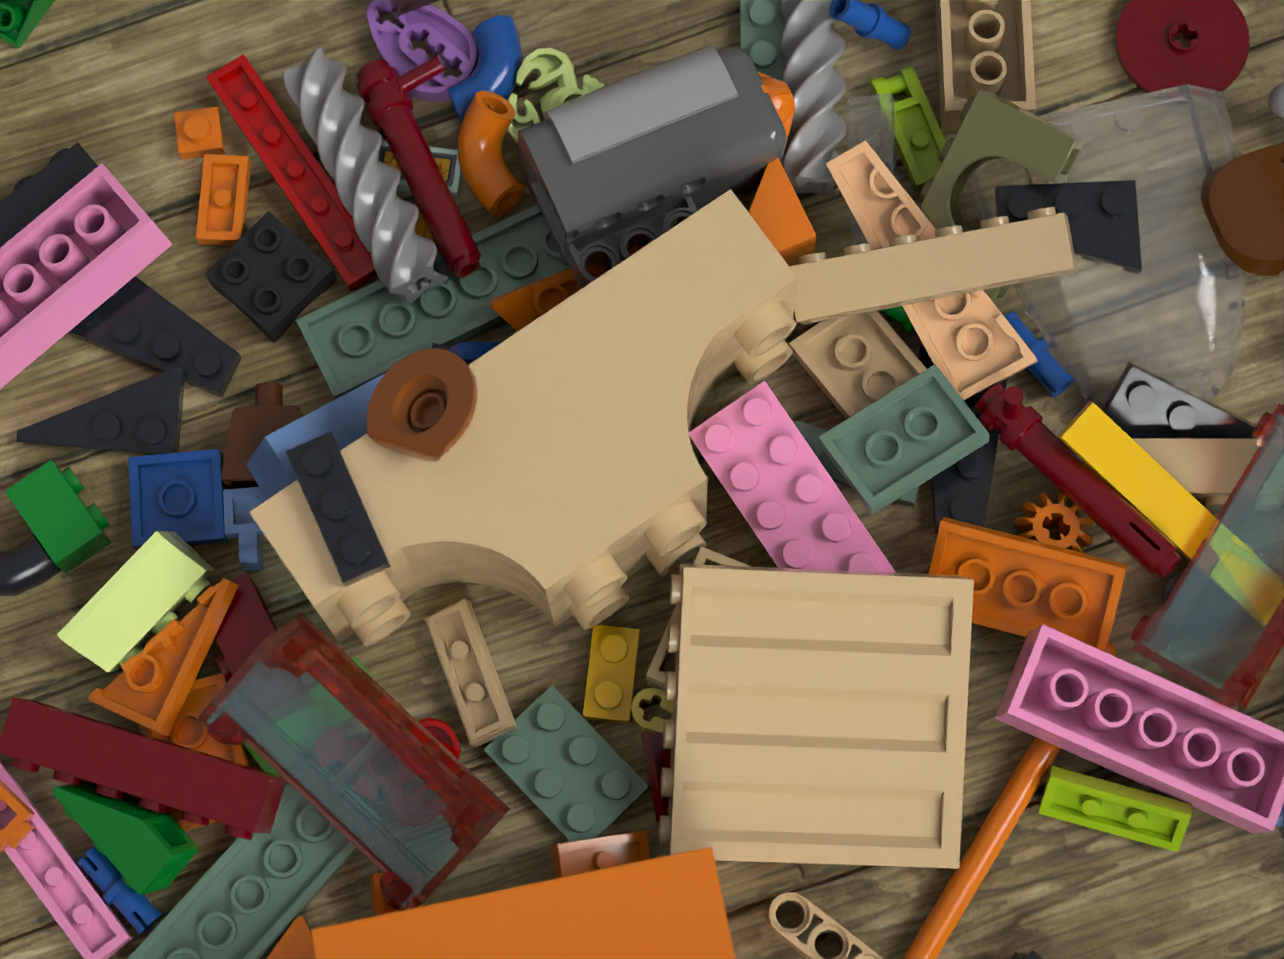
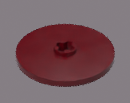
(1158, 62)

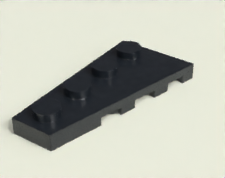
(160, 336)

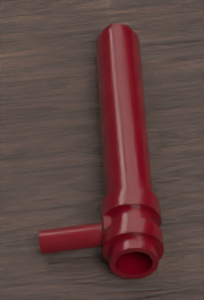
(392, 111)
(1023, 431)

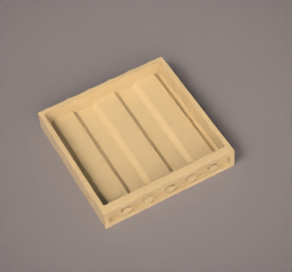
(817, 715)

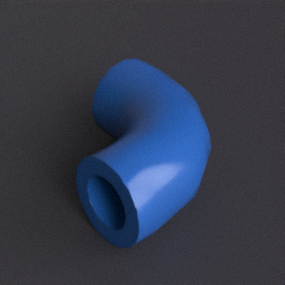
(497, 63)

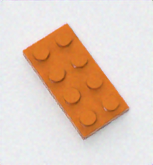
(1031, 582)

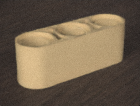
(814, 924)

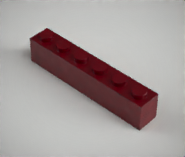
(141, 766)

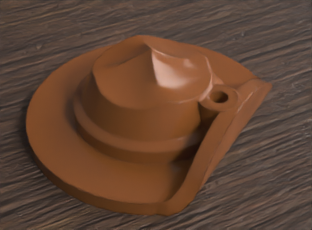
(423, 404)

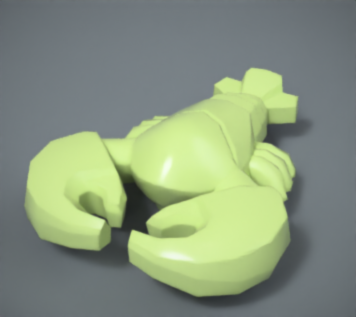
(551, 67)

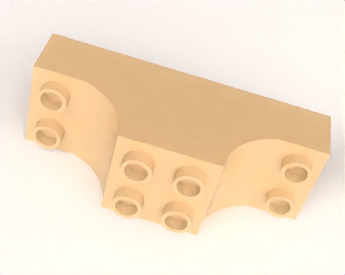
(573, 442)

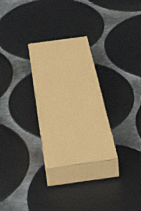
(470, 673)

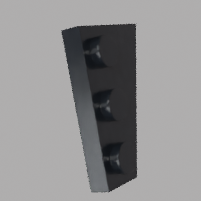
(1098, 213)

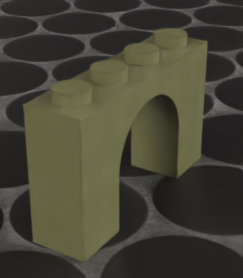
(992, 131)

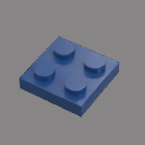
(177, 495)

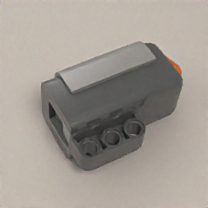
(652, 152)

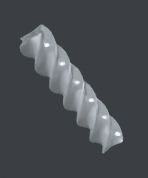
(809, 52)
(362, 181)

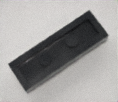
(338, 509)

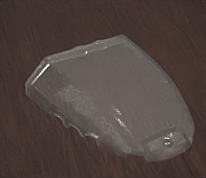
(1189, 299)

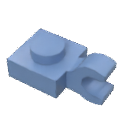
(241, 525)

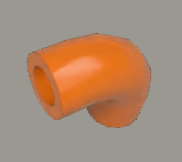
(482, 154)

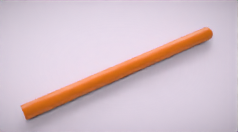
(984, 848)

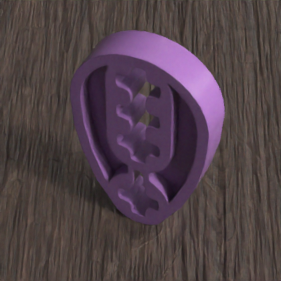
(442, 35)

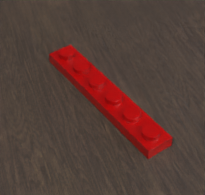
(293, 168)

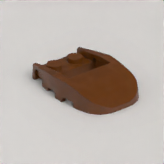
(1247, 209)

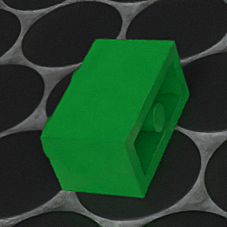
(59, 516)

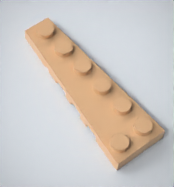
(960, 332)

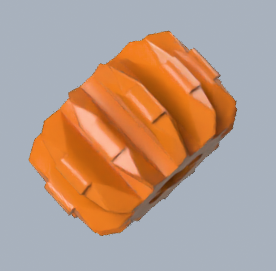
(1069, 527)

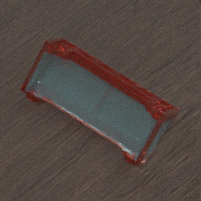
(1228, 606)
(356, 759)

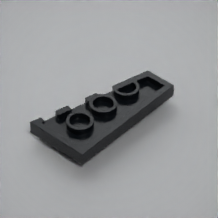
(964, 487)

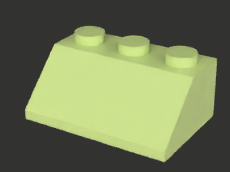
(138, 601)

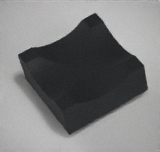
(271, 276)

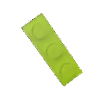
(1115, 809)

